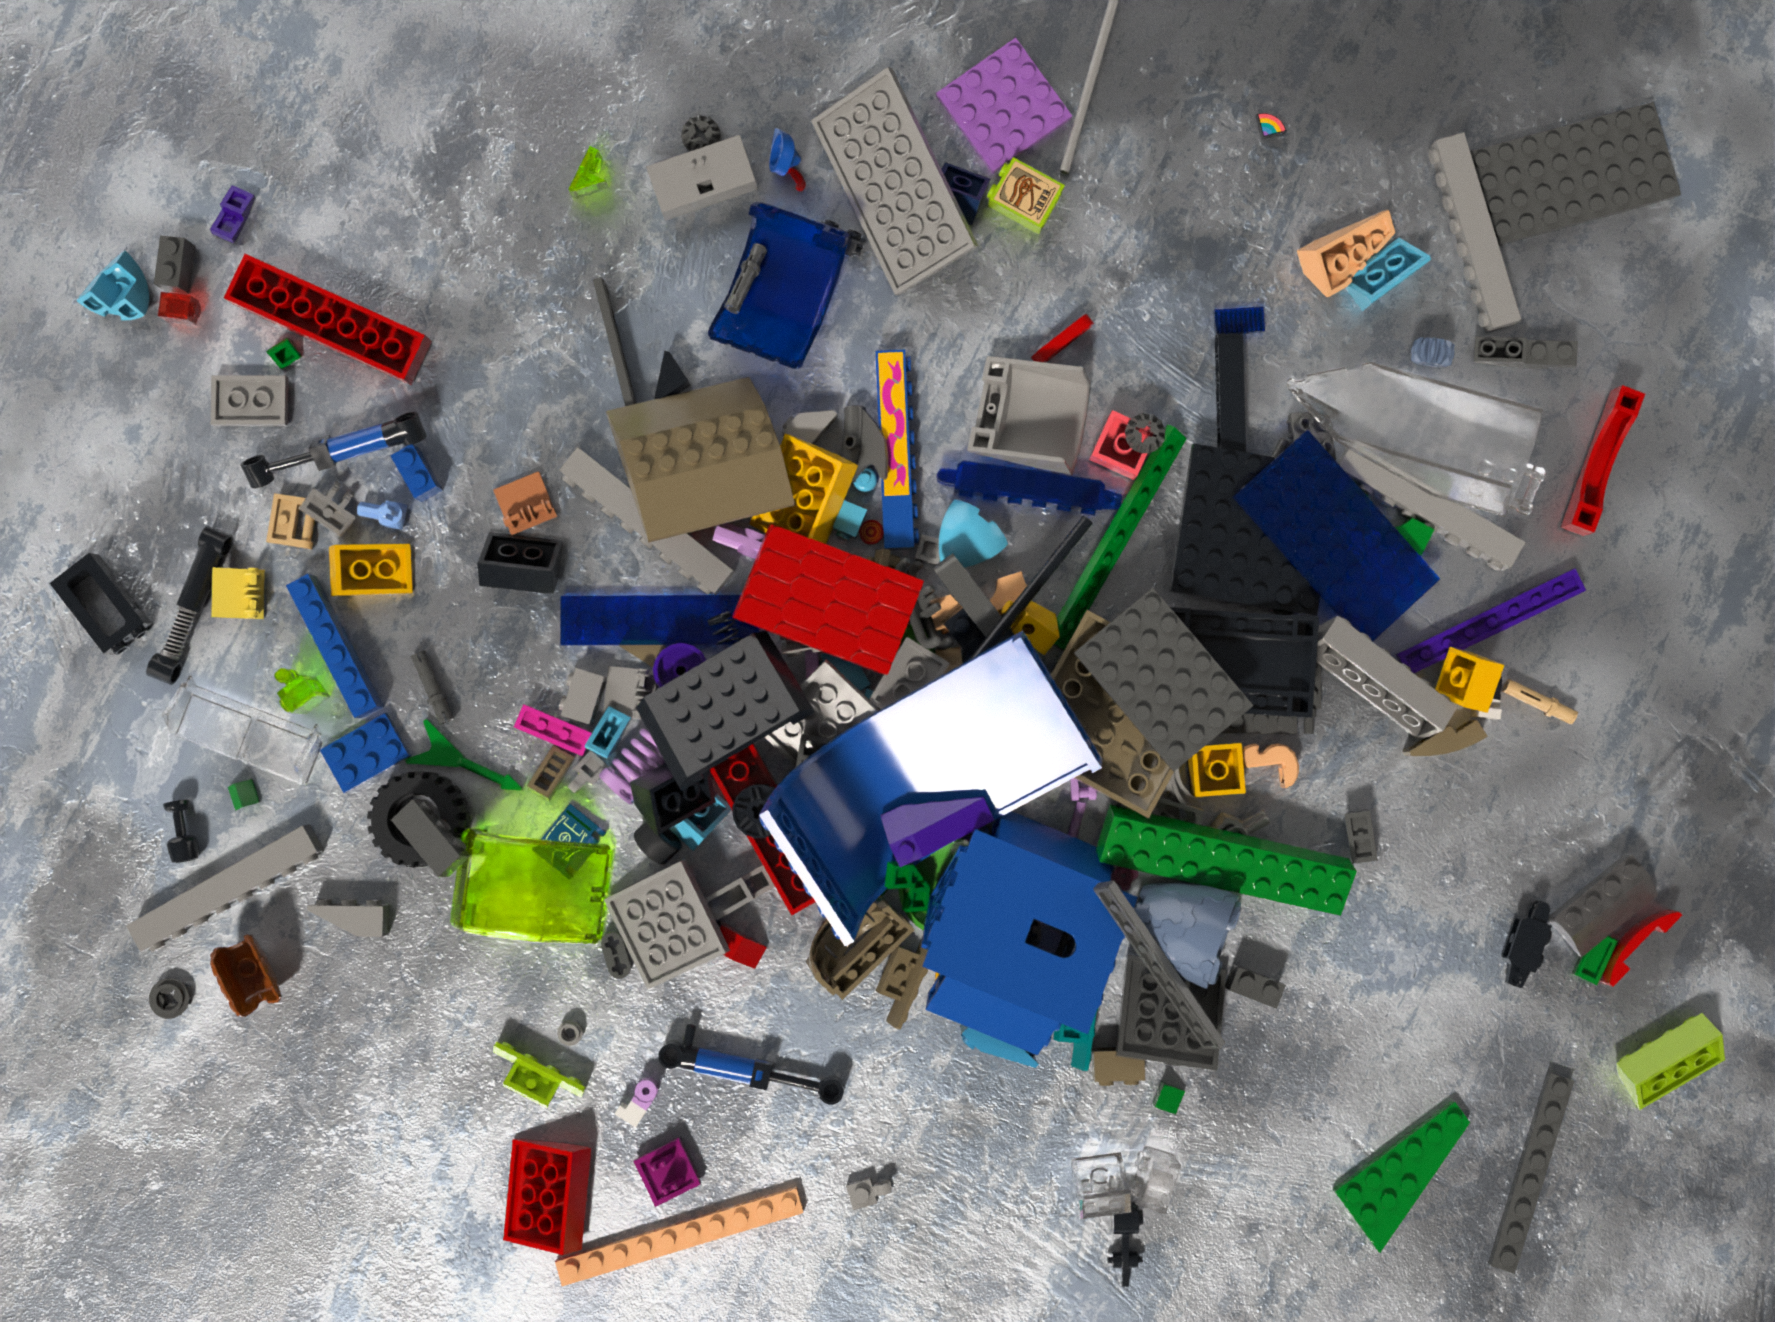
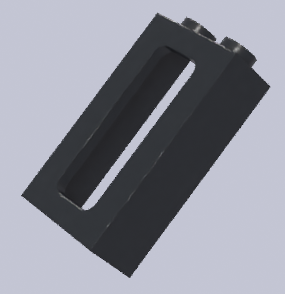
(135, 619)

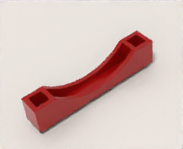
(1588, 496)

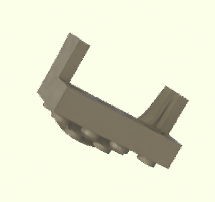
(848, 971)

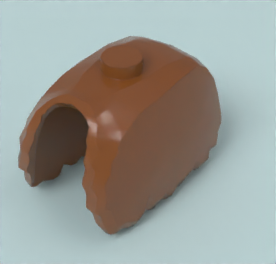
(245, 976)

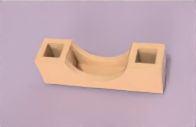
(1006, 589)

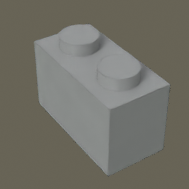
(583, 696)

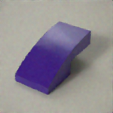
(234, 213)

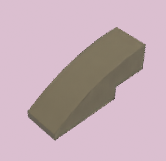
(1448, 740)

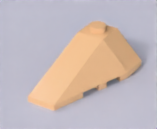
(1340, 255)

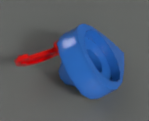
(785, 157)

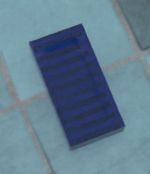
(1242, 320)

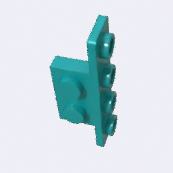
(1082, 1044)

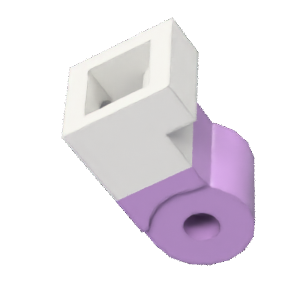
(644, 1095)

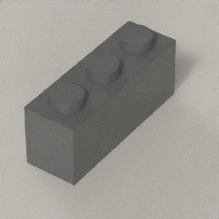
(431, 837)

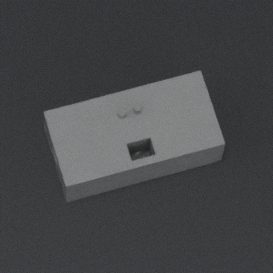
(702, 177)

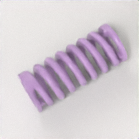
(620, 786)

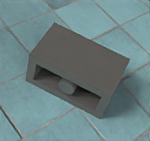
(174, 264)
(1254, 986)

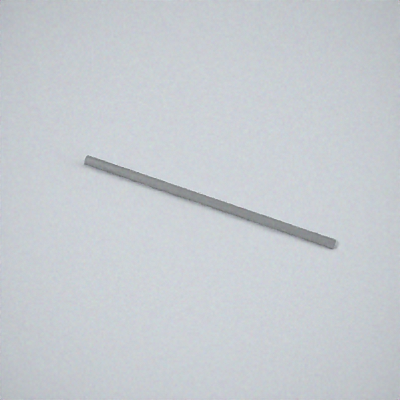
(1089, 86)

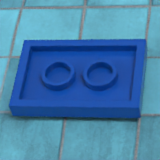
(365, 753)

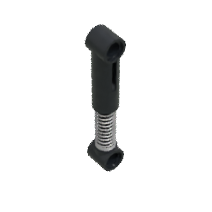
(212, 546)

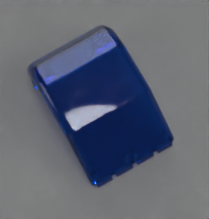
(791, 289)

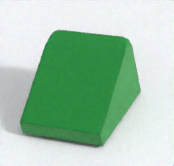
(1168, 1098)

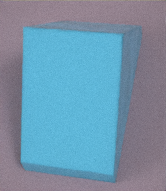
(608, 732)

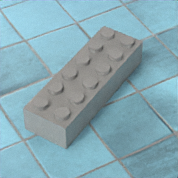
(1382, 679)

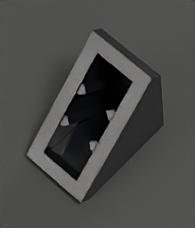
(671, 378)

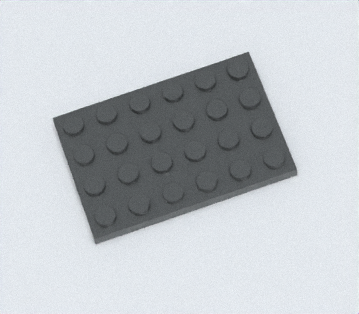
(1163, 679)

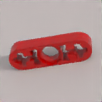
(1063, 339)

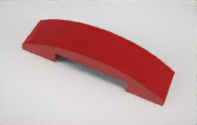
(1632, 939)

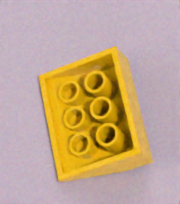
(818, 488)

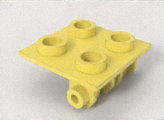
(237, 593)

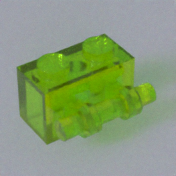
(301, 693)

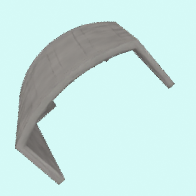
(1031, 413)

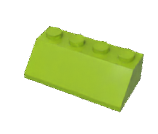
(1671, 1060)

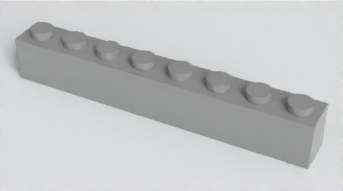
(1474, 233)
(619, 501)
(1448, 518)
(225, 888)

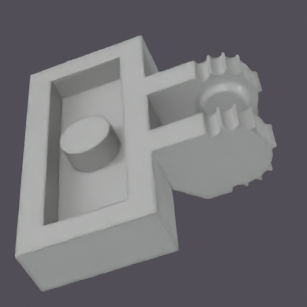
(327, 512)

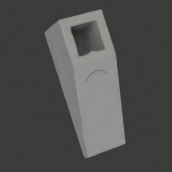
(358, 919)

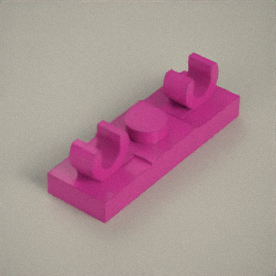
(552, 730)

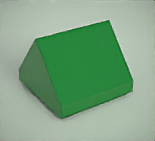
(284, 353)
(243, 794)

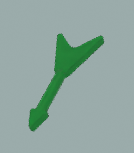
(446, 754)

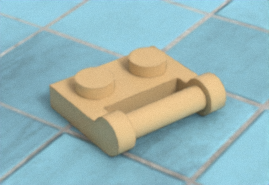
(284, 523)

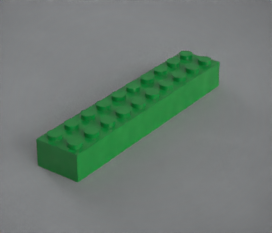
(1225, 860)

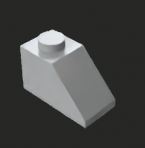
(810, 425)

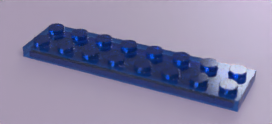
(647, 620)

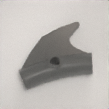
(864, 442)

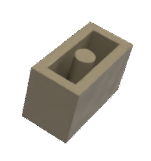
(1110, 1068)

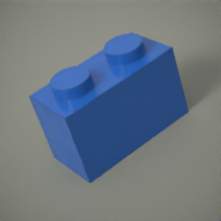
(416, 473)

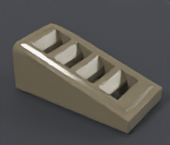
(543, 768)

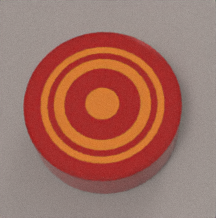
(871, 532)

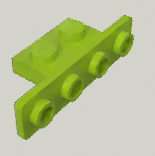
(533, 1079)

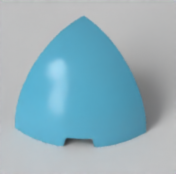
(118, 290)
(969, 535)

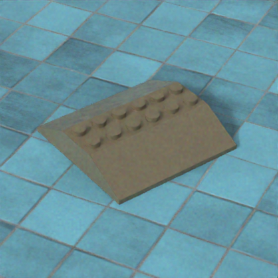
(701, 458)
(1130, 765)

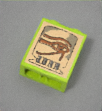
(1025, 195)

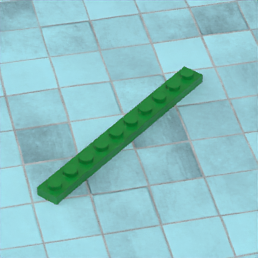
(1118, 535)

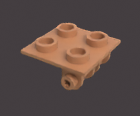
(525, 503)

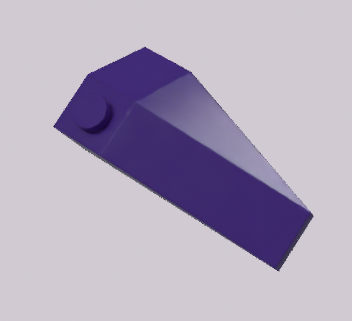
(926, 827)

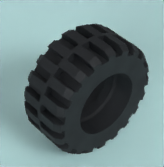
(389, 801)

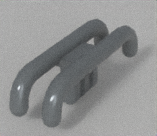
(924, 610)

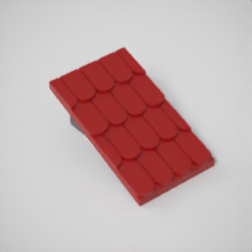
(828, 599)

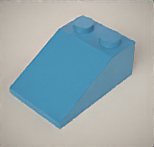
(996, 1047)

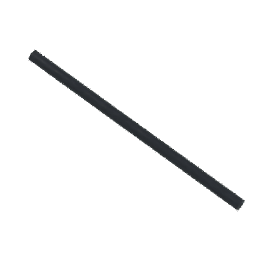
(1034, 586)

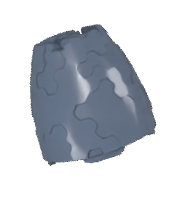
(1189, 926)

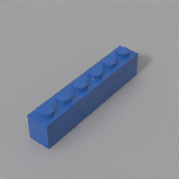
(335, 646)

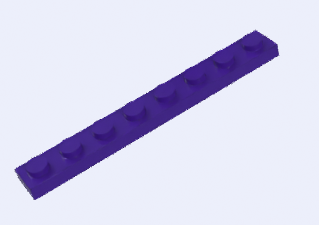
(1493, 620)

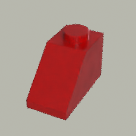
(742, 947)

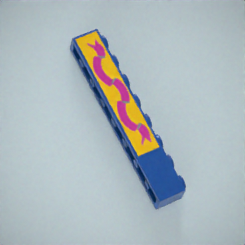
(894, 424)

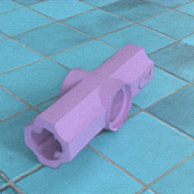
(744, 541)

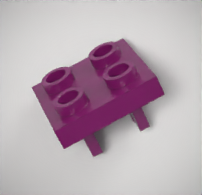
(667, 1172)

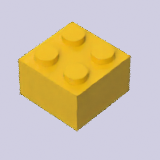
(1469, 679)
(1217, 770)

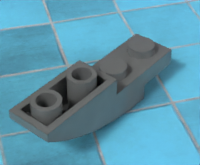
(1525, 353)

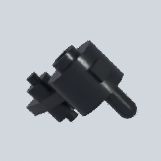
(1126, 1224)

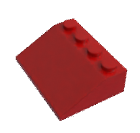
(547, 1195)

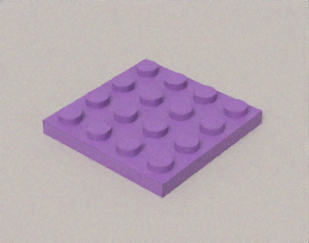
(1004, 105)

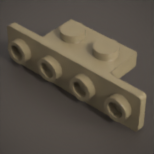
(901, 982)

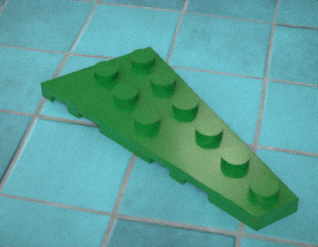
(1392, 1182)

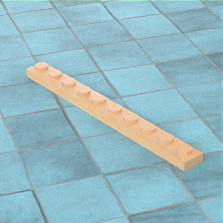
(679, 1236)

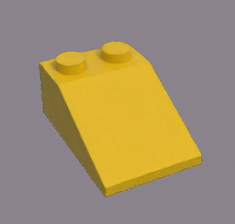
(370, 569)

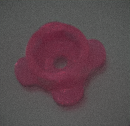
(1125, 883)

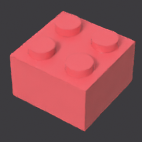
(1113, 450)

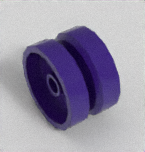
(673, 656)

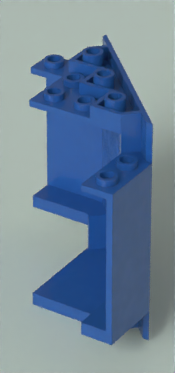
(981, 925)

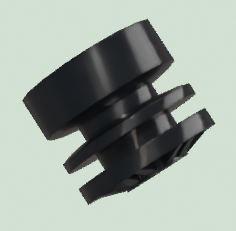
(744, 813)

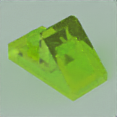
(584, 180)

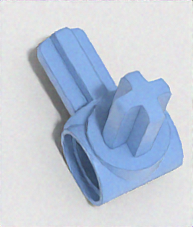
(389, 513)

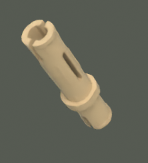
(1549, 706)

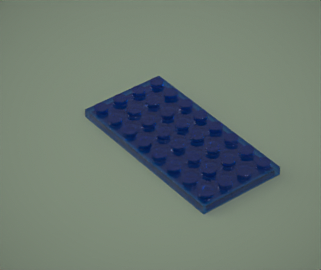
(1336, 537)

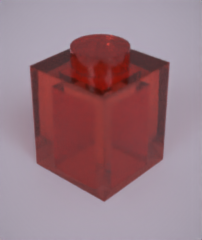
(179, 308)

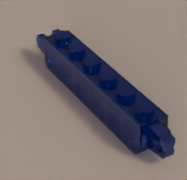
(1030, 487)

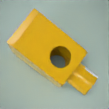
(1038, 625)

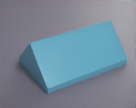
(1386, 272)

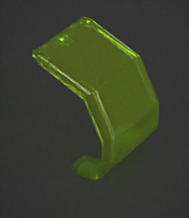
(531, 888)

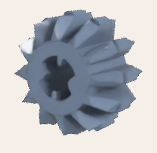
(1432, 352)

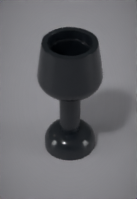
(183, 846)

